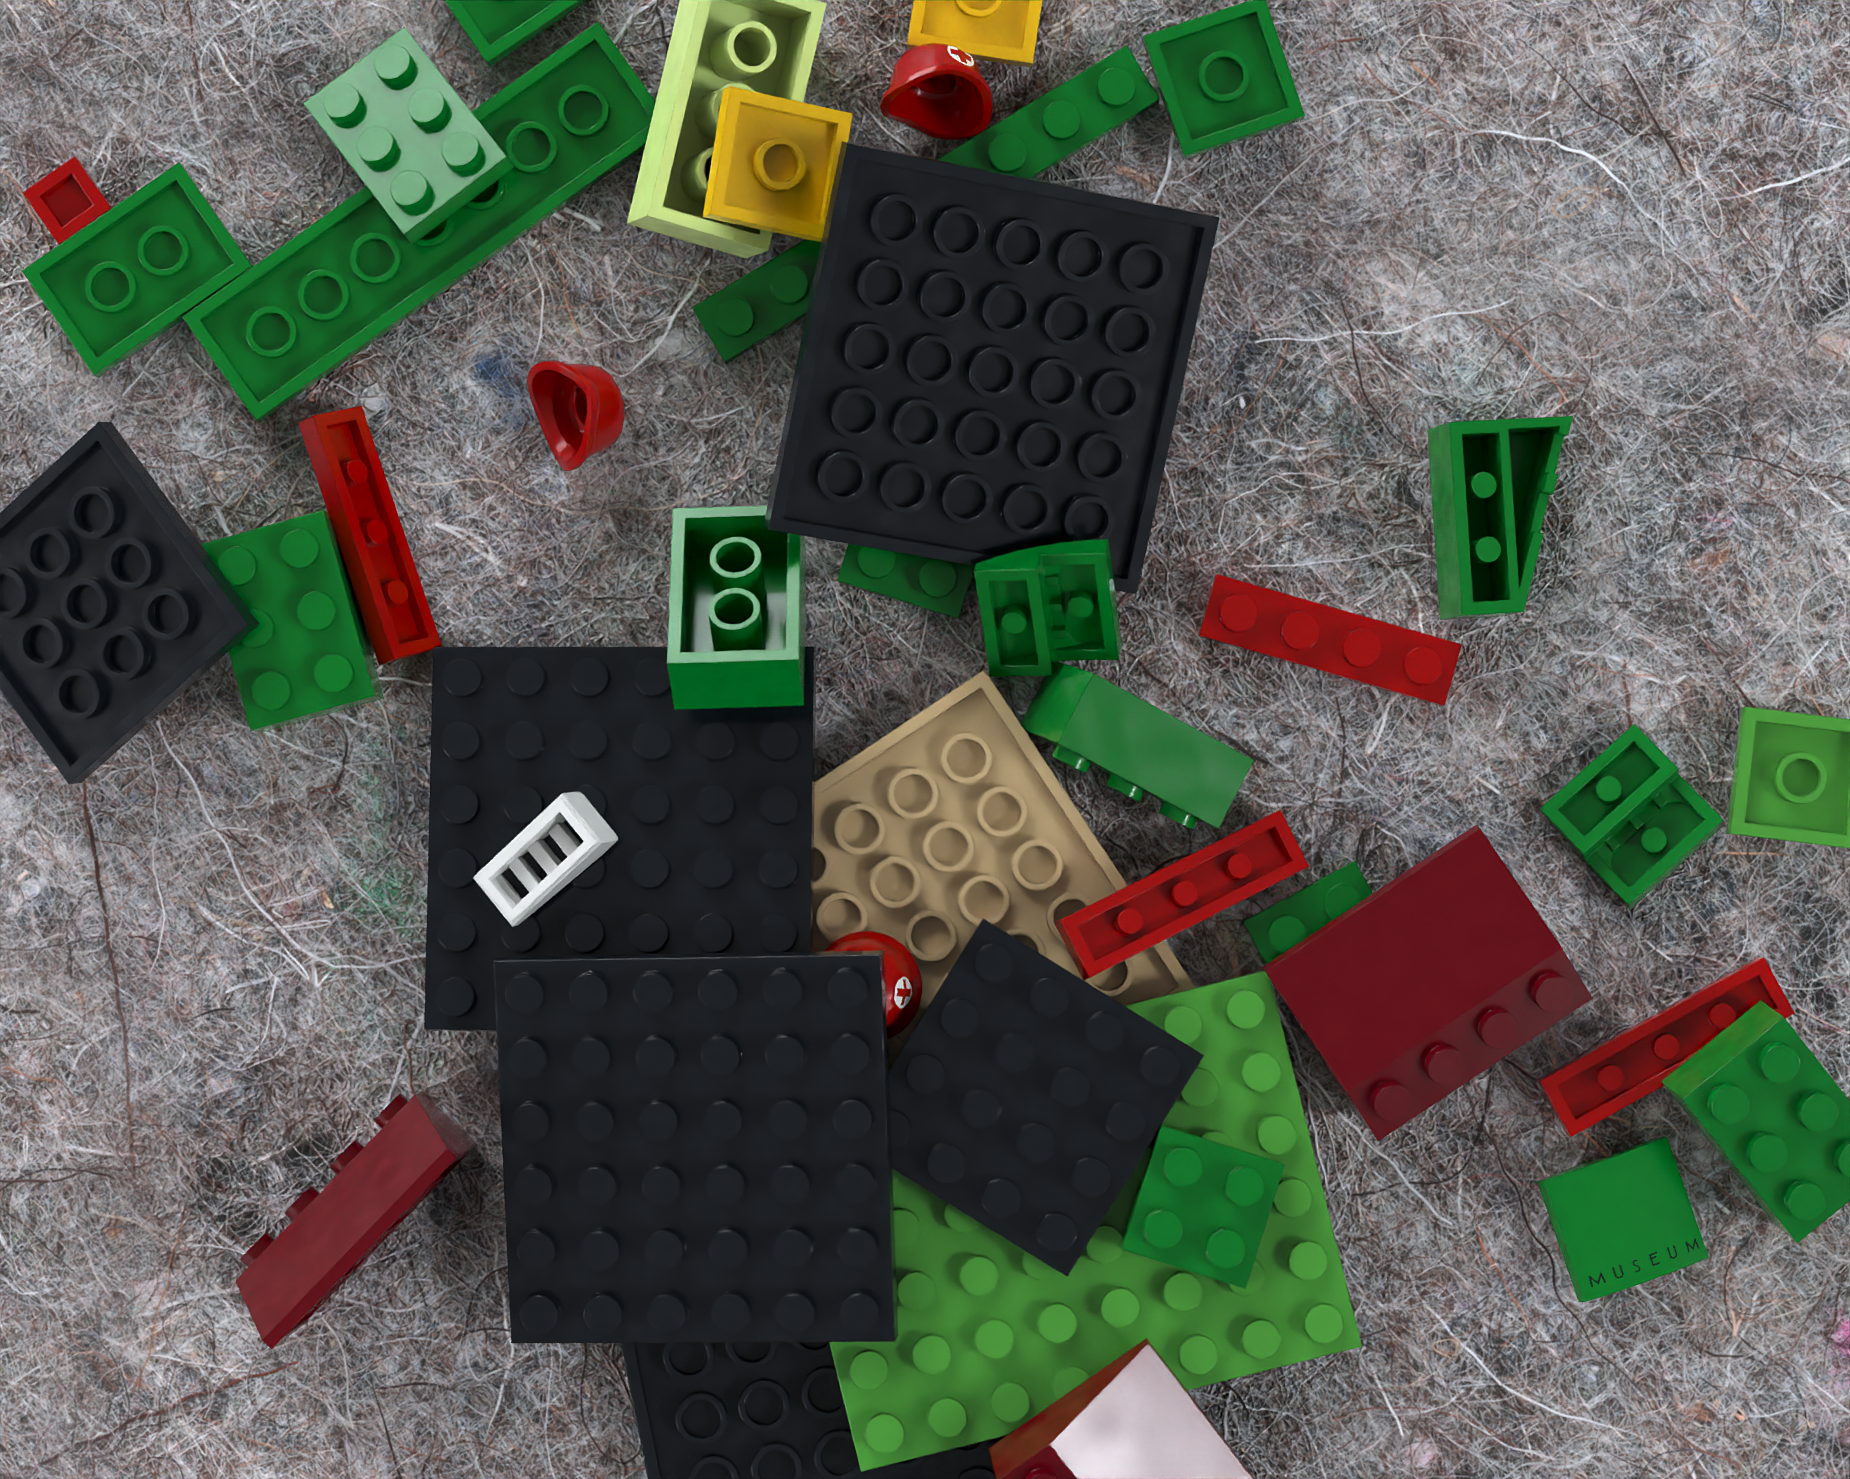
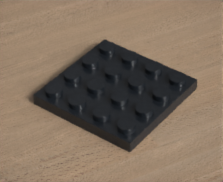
(104, 603)
(1030, 1096)

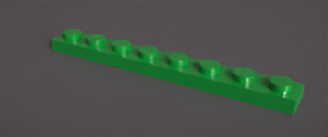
(1017, 146)

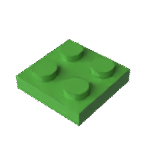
(1791, 778)

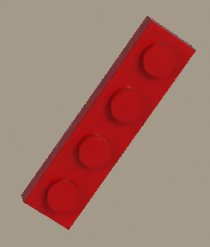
(370, 534)
(1329, 640)
(1181, 895)
(1648, 1052)

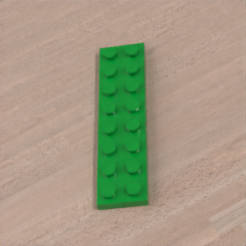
(361, 276)

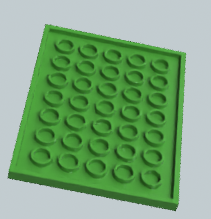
(1004, 1335)

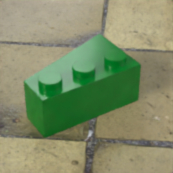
(1490, 509)
(1136, 745)

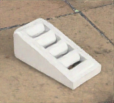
(585, 821)

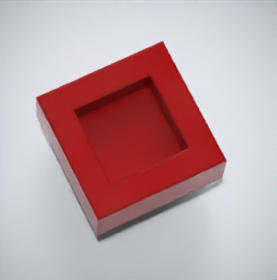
(67, 200)

